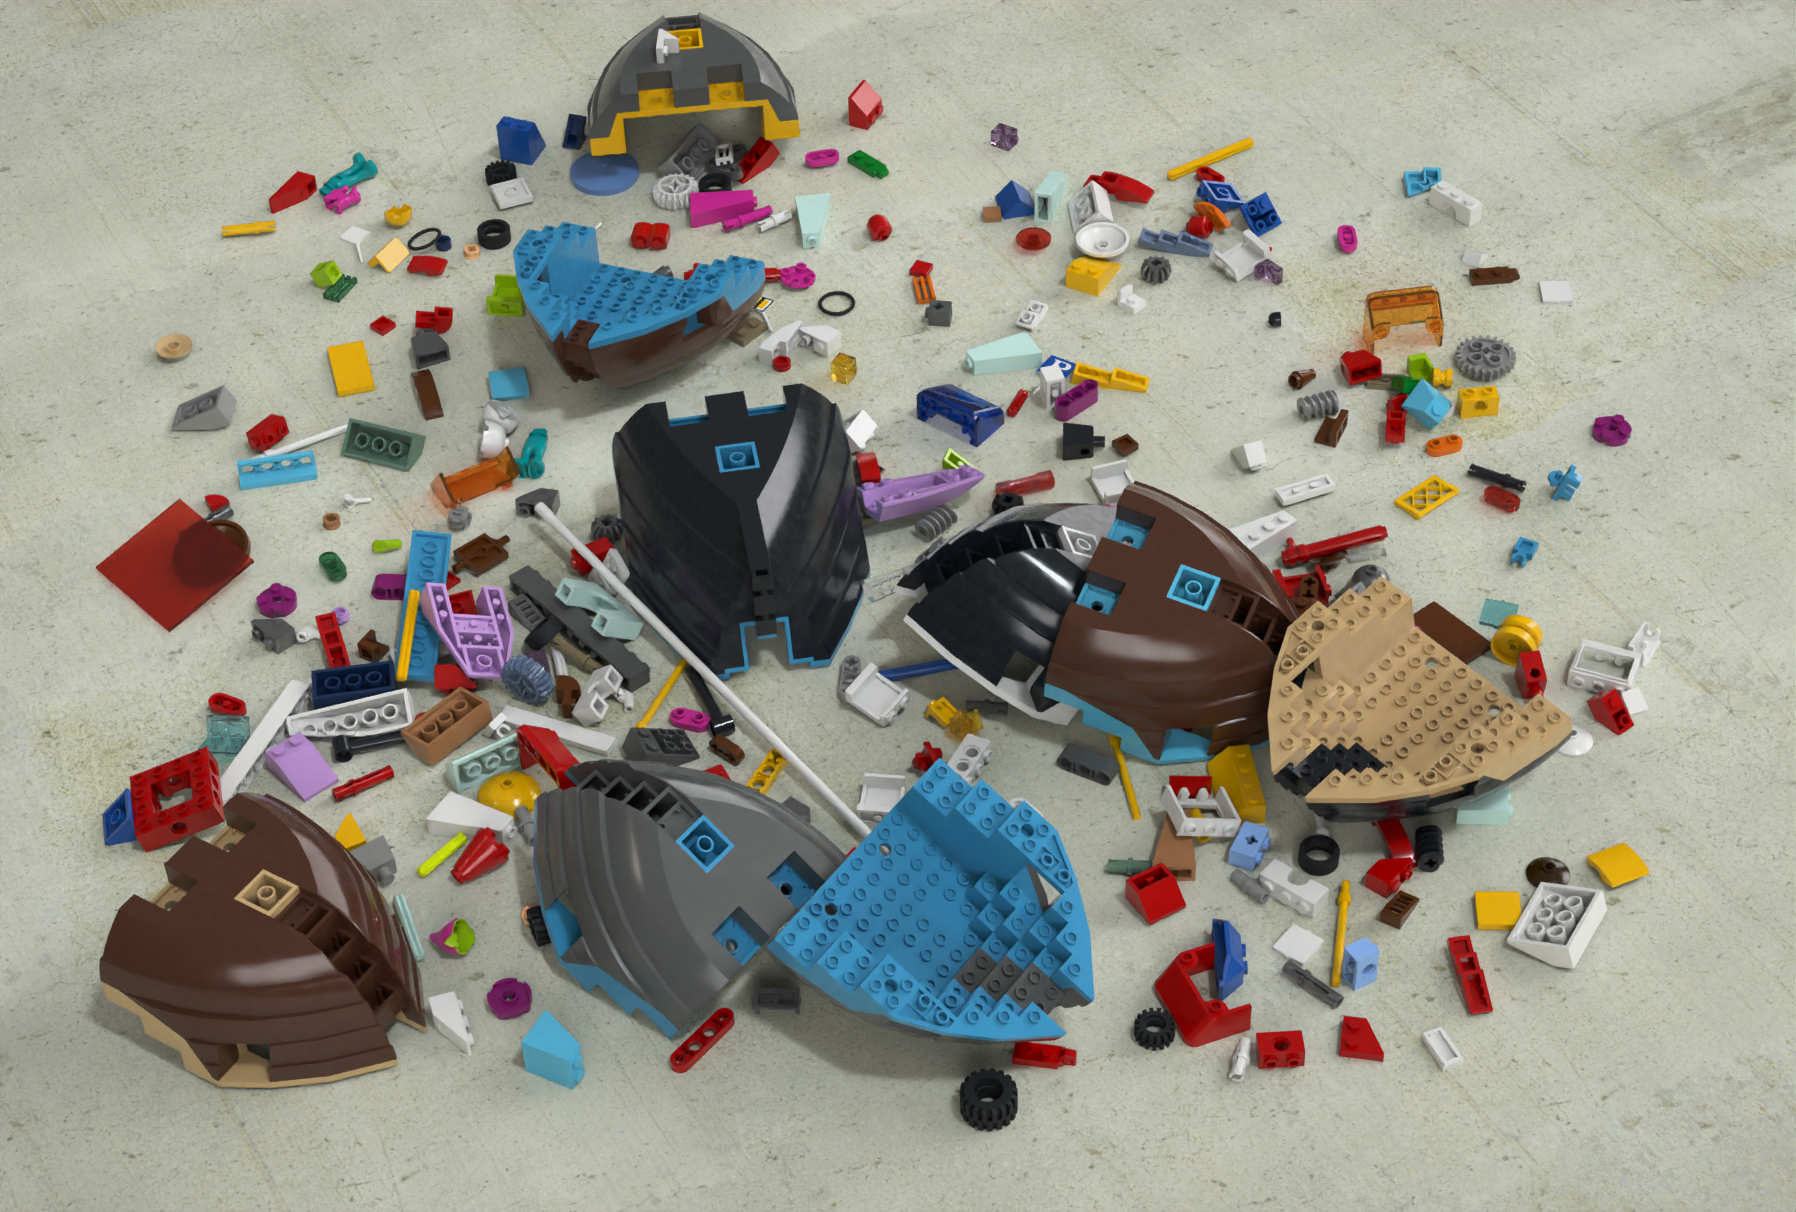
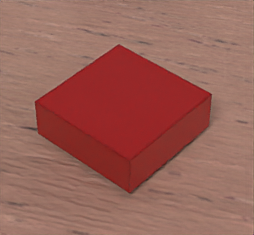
(921, 268)
(382, 325)

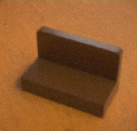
(1332, 429)

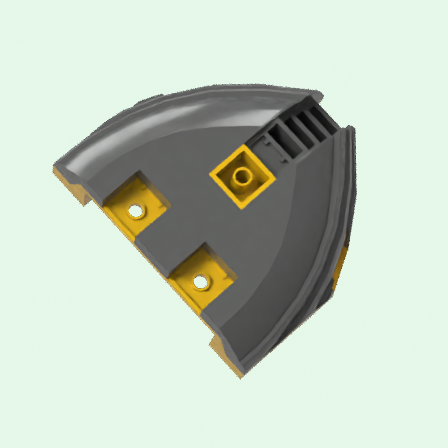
(711, 72)

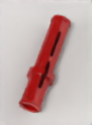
(353, 786)

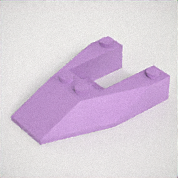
(475, 642)

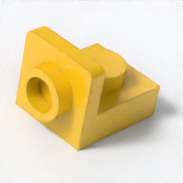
(941, 711)

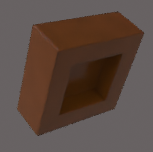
(1125, 445)

